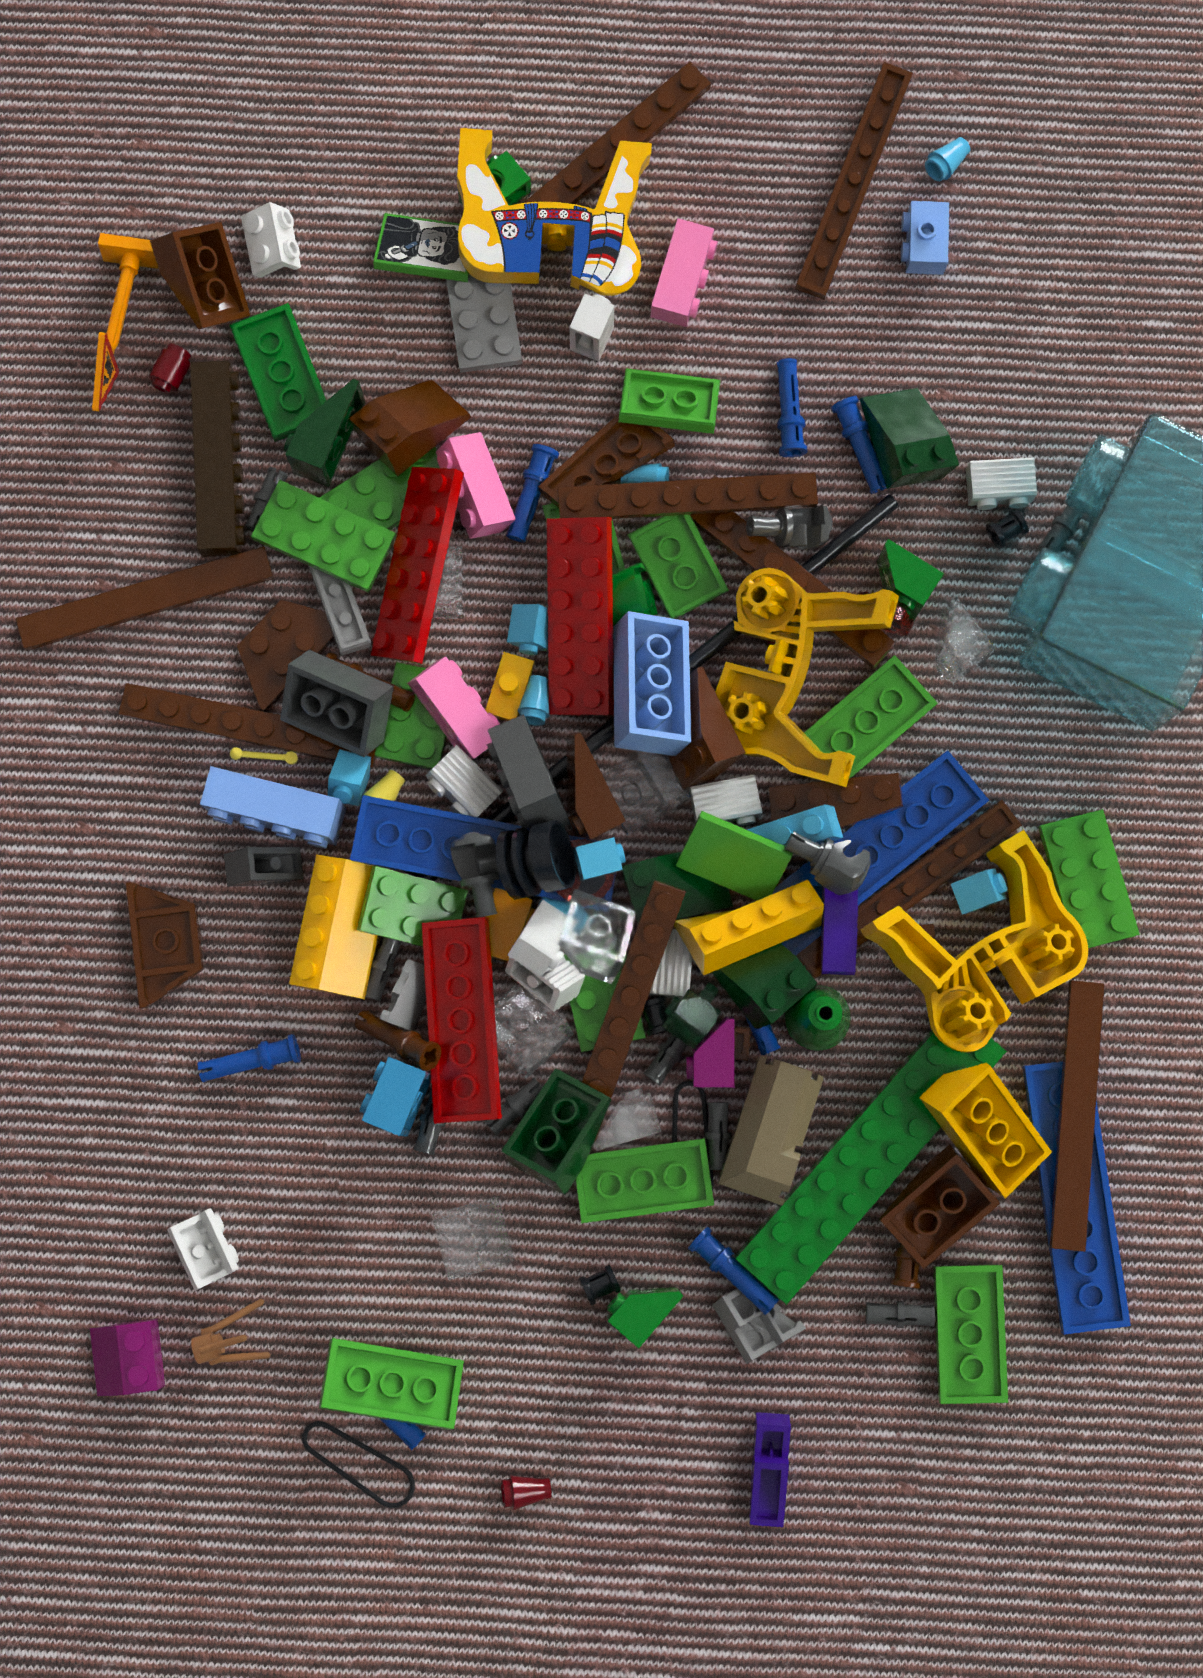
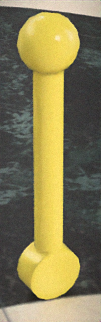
(290, 757)

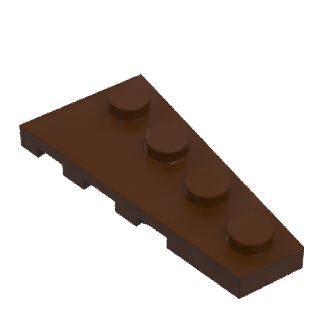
(608, 456)
(857, 802)

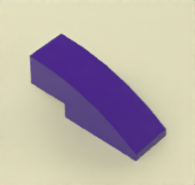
(839, 933)
(769, 1469)

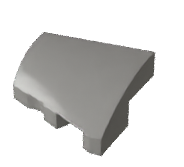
(407, 997)
(750, 1329)

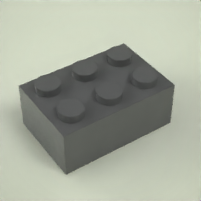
(336, 703)
(525, 774)

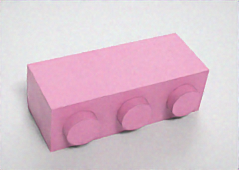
(683, 273)
(482, 498)
(454, 706)

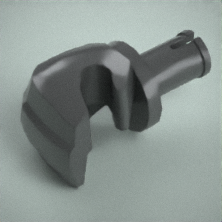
(794, 528)
(476, 864)
(829, 864)

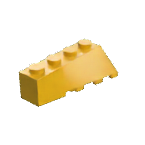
(739, 933)

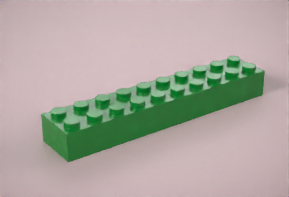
(854, 1170)

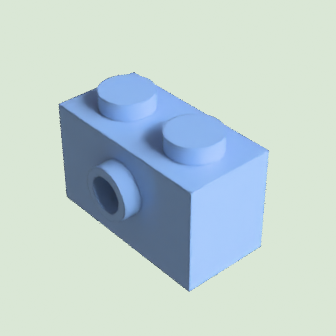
(926, 237)

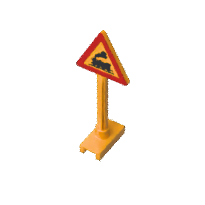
(131, 255)

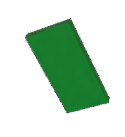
(279, 369)

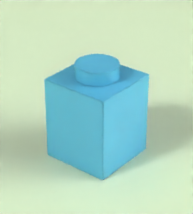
(529, 628)
(349, 777)
(599, 858)
(979, 890)

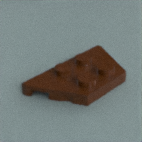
(277, 641)
(163, 942)

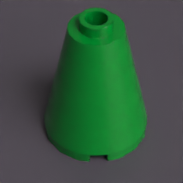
(632, 593)
(809, 1028)

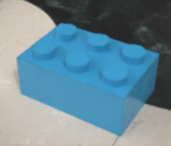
(395, 1097)

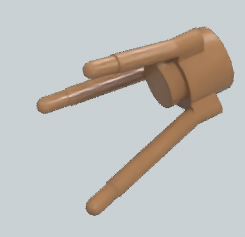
(211, 1345)

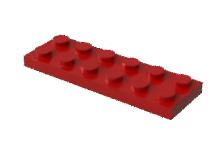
(417, 564)
(580, 616)
(462, 1020)

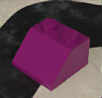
(714, 1057)
(127, 1358)

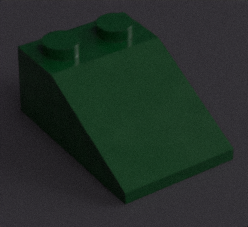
(324, 435)
(908, 438)
(700, 896)
(766, 984)
(557, 1131)

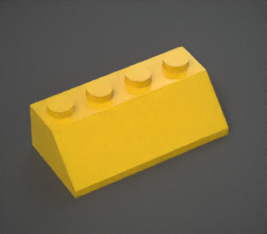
(329, 948)
(986, 1126)

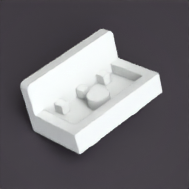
(270, 239)
(204, 1248)

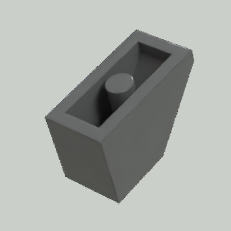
(263, 866)

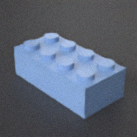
(651, 684)
(273, 806)

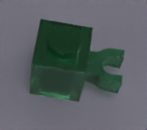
(692, 1015)

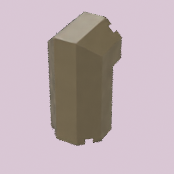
(769, 1129)

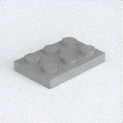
(484, 324)

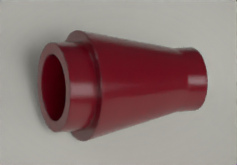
(523, 1491)

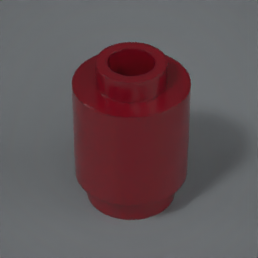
(170, 368)

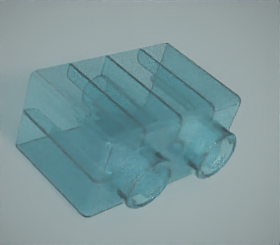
(1128, 601)

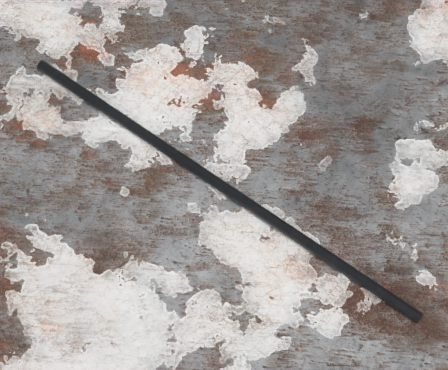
(725, 636)

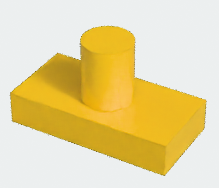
(509, 686)

